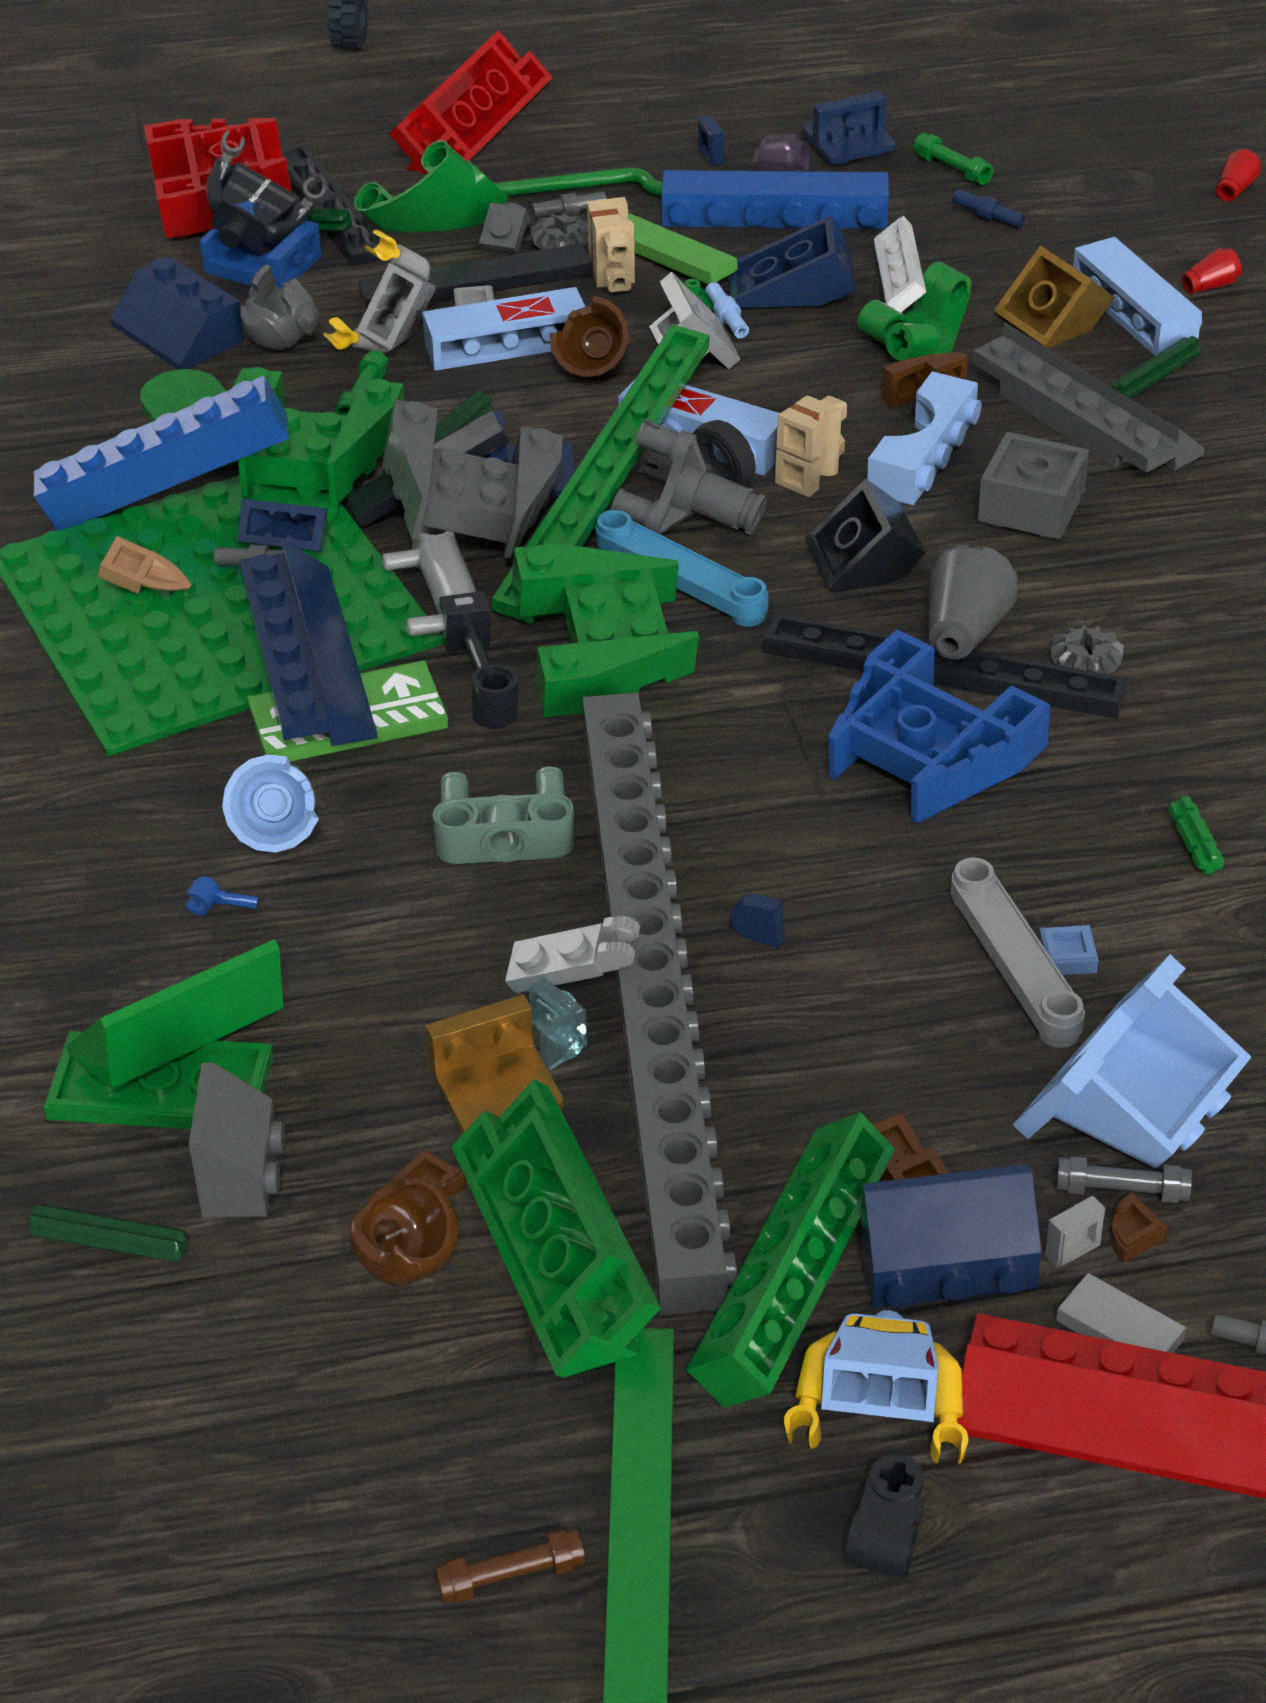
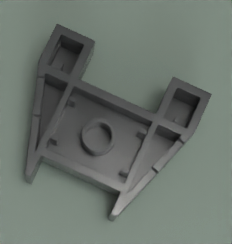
(465, 490)

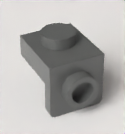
(505, 228)

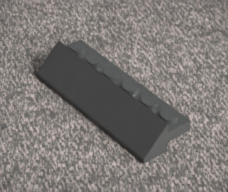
(1082, 405)

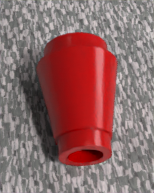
(1238, 174)
(1213, 271)

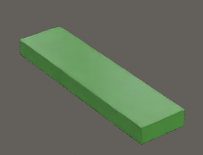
(681, 252)

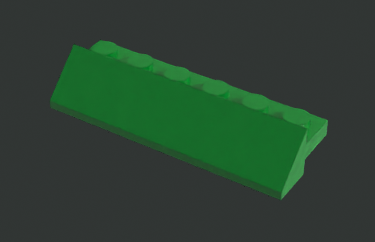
(556, 1233)

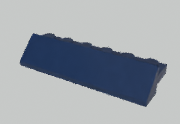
(305, 648)

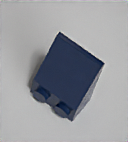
(796, 270)

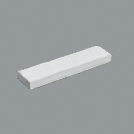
(899, 265)

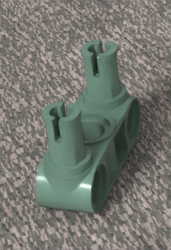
(503, 825)

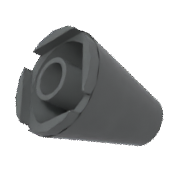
(968, 598)

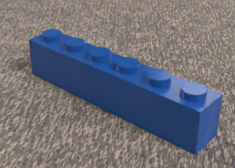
(774, 199)
(161, 454)

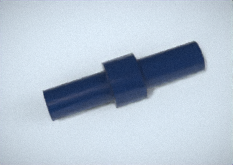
(989, 208)

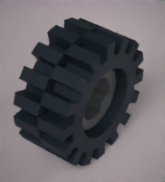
(347, 23)

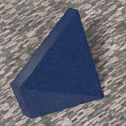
(271, 521)

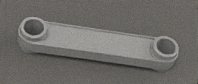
(1017, 953)

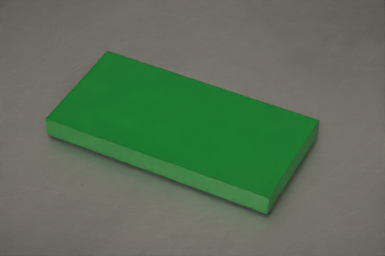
(157, 1098)

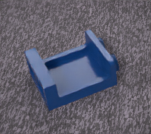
(240, 264)

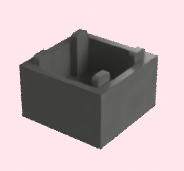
(1033, 485)

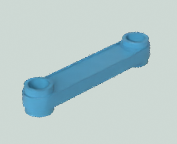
(698, 576)

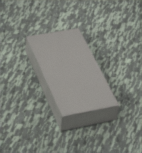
(1112, 1315)

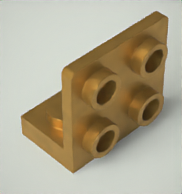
(486, 1059)

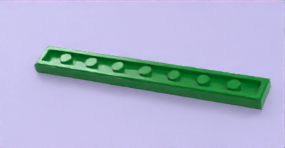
(640, 1524)

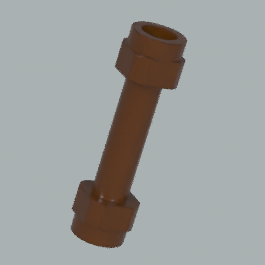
(561, 1552)

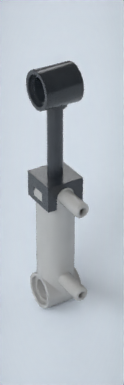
(461, 620)

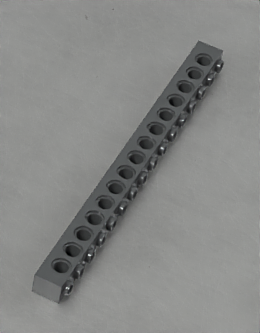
(657, 1028)

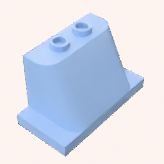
(1143, 1074)

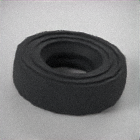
(734, 447)

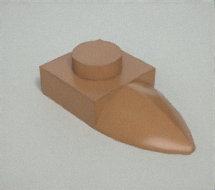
(135, 567)

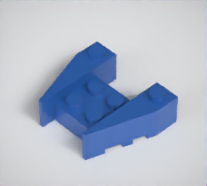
(929, 735)

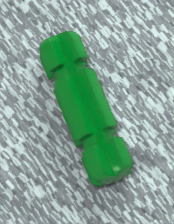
(1196, 835)

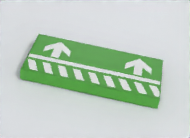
(401, 704)

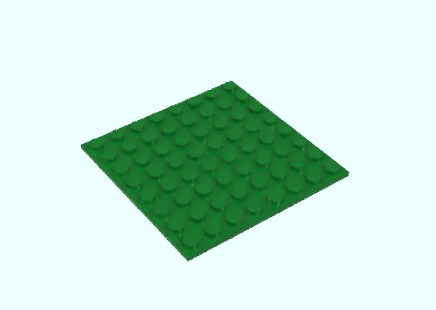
(187, 655)

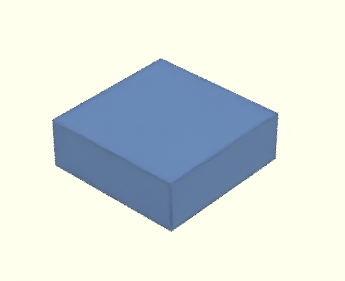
(1070, 948)

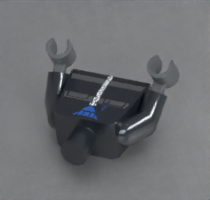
(252, 207)

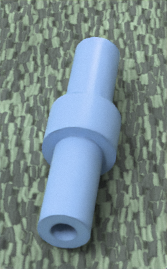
(727, 310)

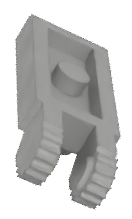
(573, 954)

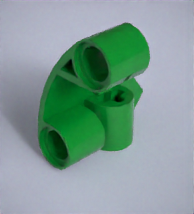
(445, 199)
(930, 324)

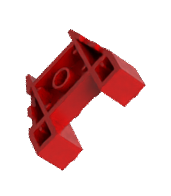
(185, 156)

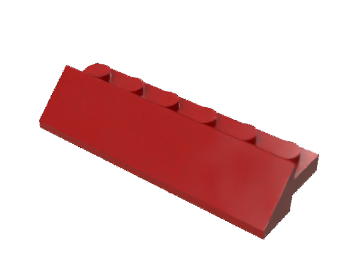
(472, 102)
(1116, 1404)

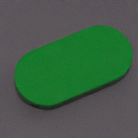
(177, 391)

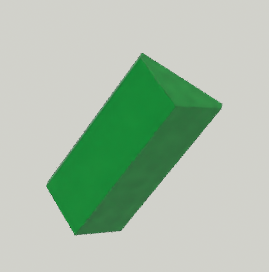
(182, 1017)

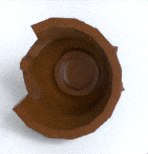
(592, 339)

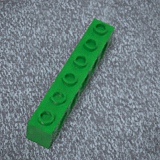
(790, 1262)

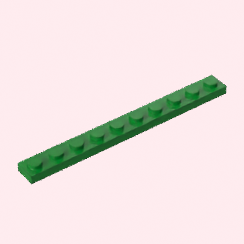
(614, 450)

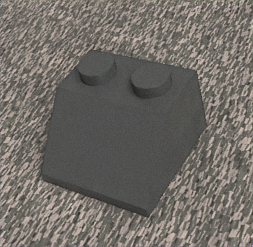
(234, 1146)

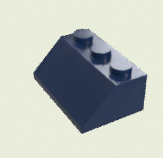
(178, 314)
(949, 1236)

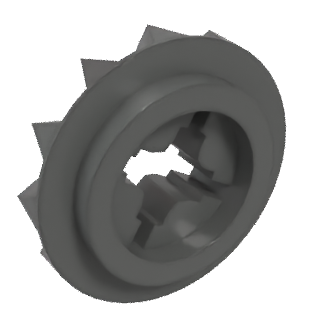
(550, 231)
(1069, 649)

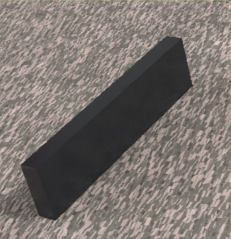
(475, 439)

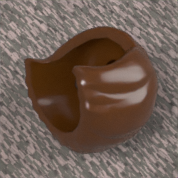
(413, 1230)

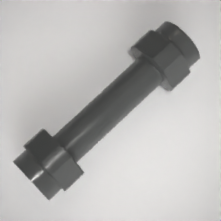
(1172, 1183)

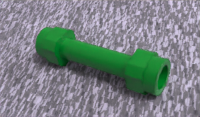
(975, 169)
(371, 366)

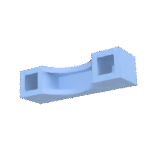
(943, 413)

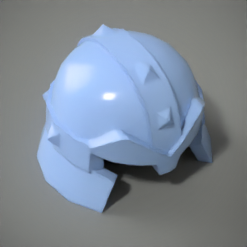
(269, 804)

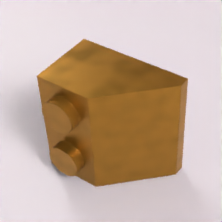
(1053, 300)

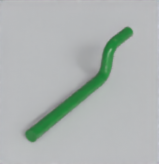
(582, 180)

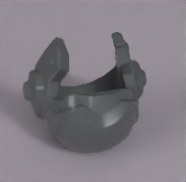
(277, 316)

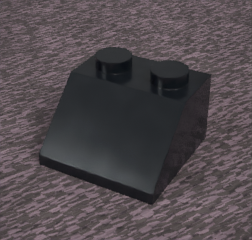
(865, 541)

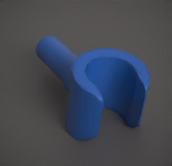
(206, 892)

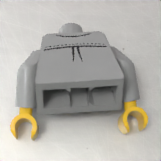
(395, 304)

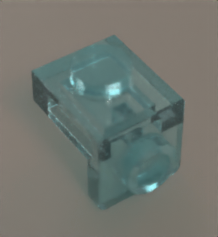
(559, 1021)

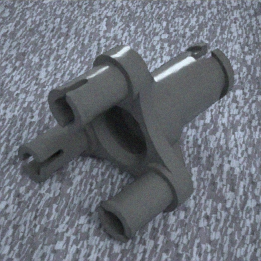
(688, 486)

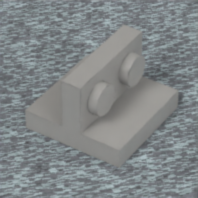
(693, 314)

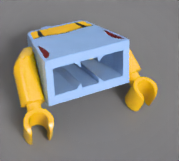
(881, 1370)

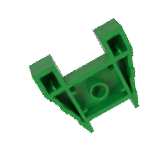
(324, 447)
(610, 618)

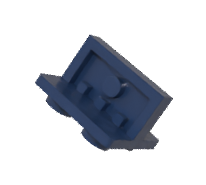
(850, 128)

